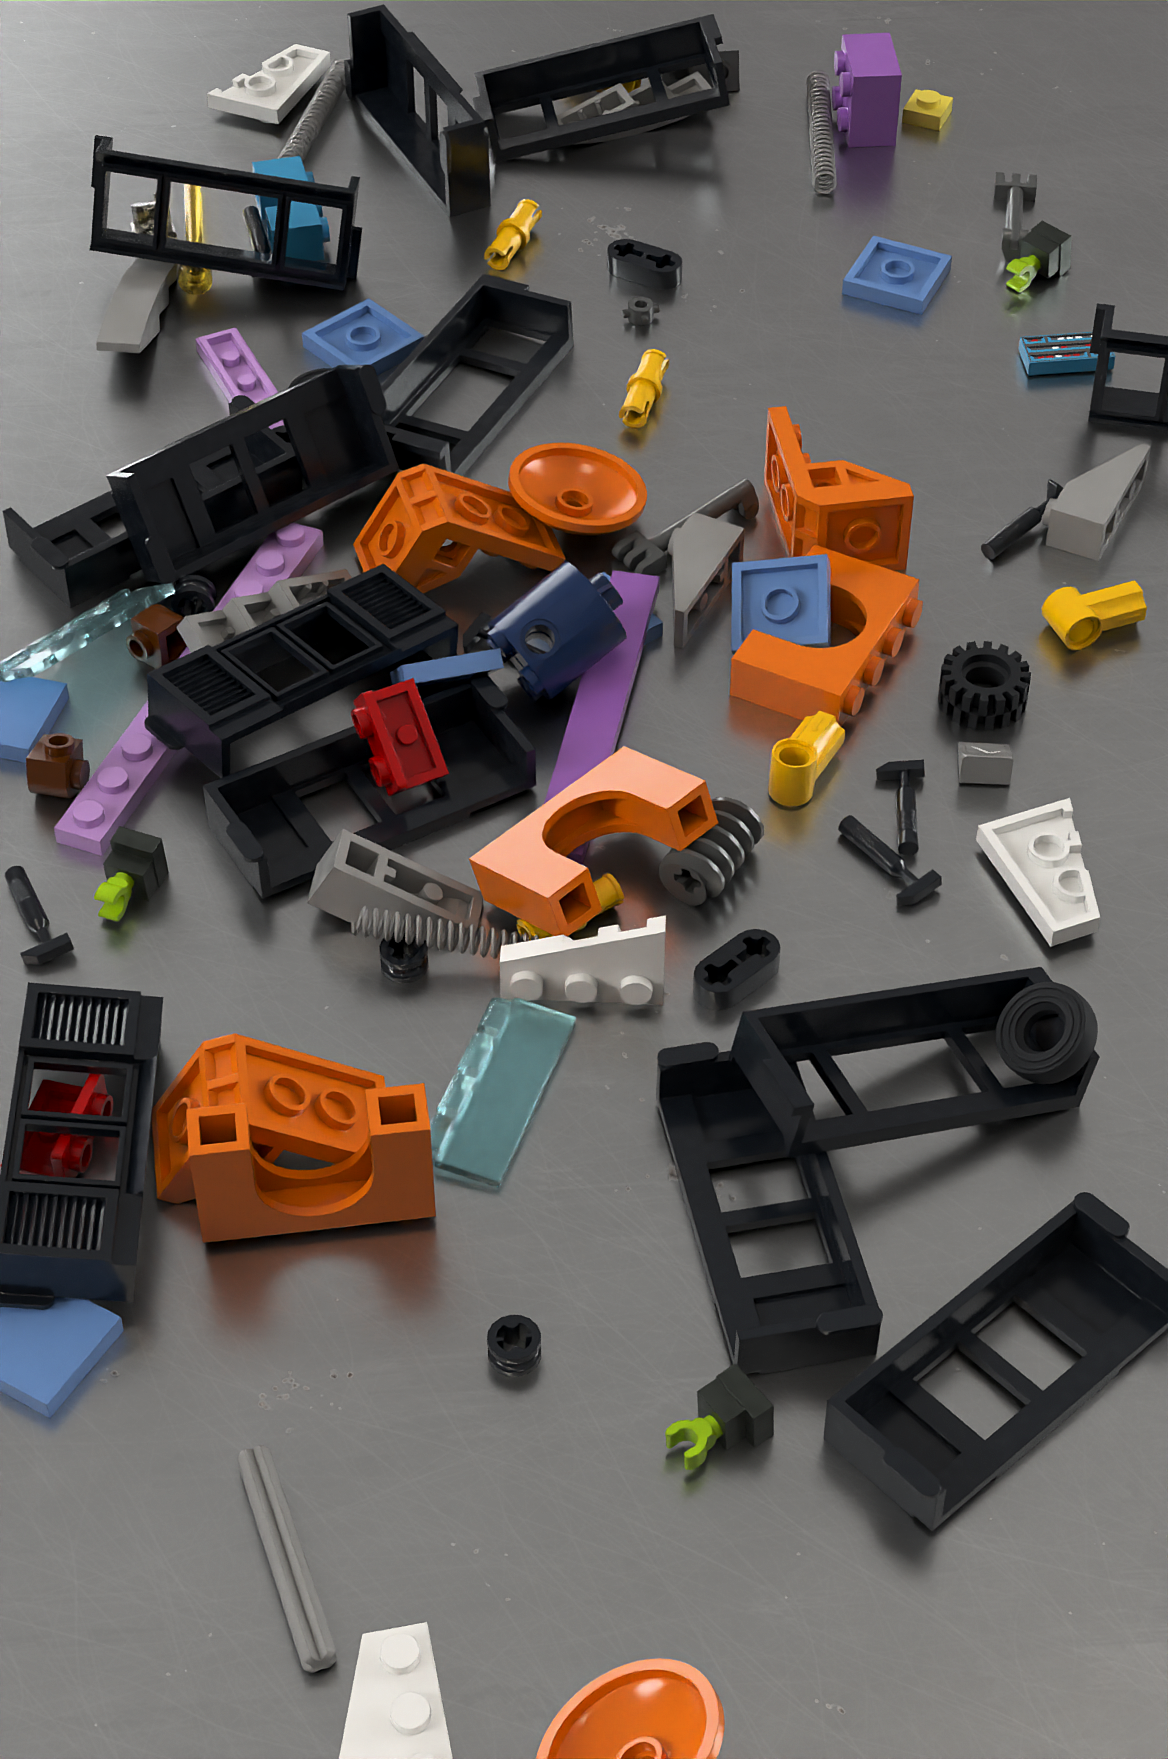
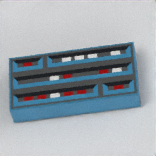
(1059, 354)

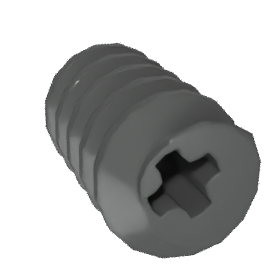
(713, 857)

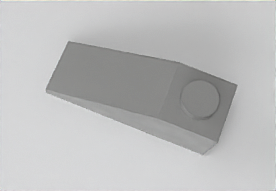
(1095, 504)
(701, 569)
(364, 873)

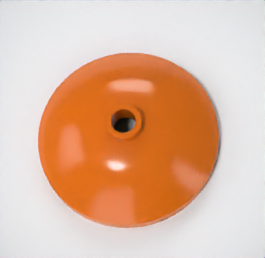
(577, 488)
(639, 1713)

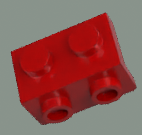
(399, 737)
(64, 1153)

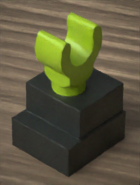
(1044, 252)
(131, 869)
(727, 1412)

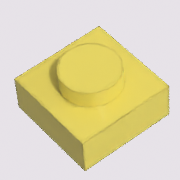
(927, 109)

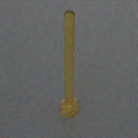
(193, 279)

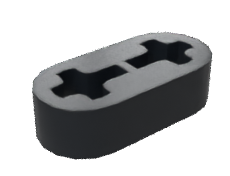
(644, 264)
(731, 965)

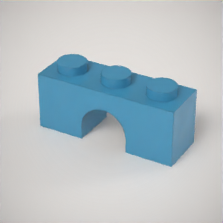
(306, 225)

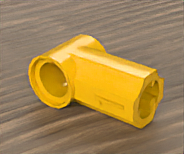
(1083, 617)
(802, 758)

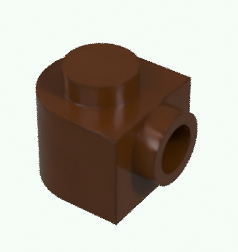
(156, 636)
(57, 766)

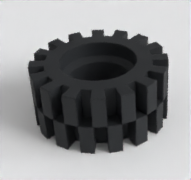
(979, 703)

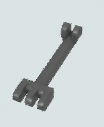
(1015, 194)
(648, 556)

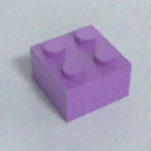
(867, 90)

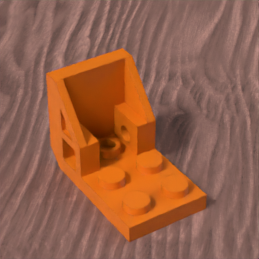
(834, 501)
(437, 505)
(290, 1101)

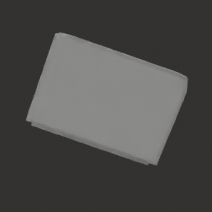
(985, 763)

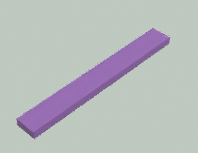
(605, 691)

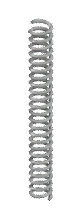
(313, 107)
(824, 126)
(437, 932)

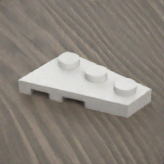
(274, 89)
(1044, 869)
(594, 969)

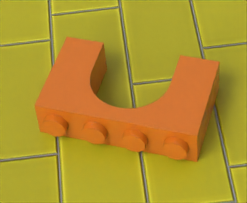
(803, 679)
(627, 792)
(251, 1197)

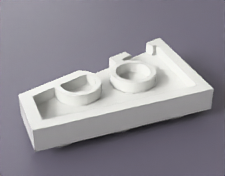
(396, 1699)

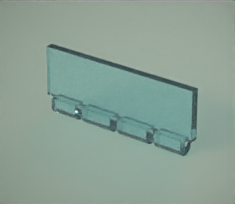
(81, 631)
(497, 1088)

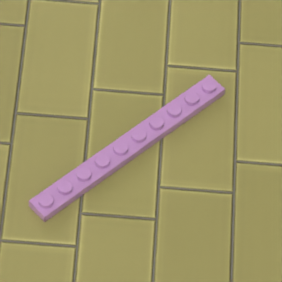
(138, 755)

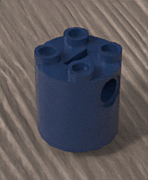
(571, 617)

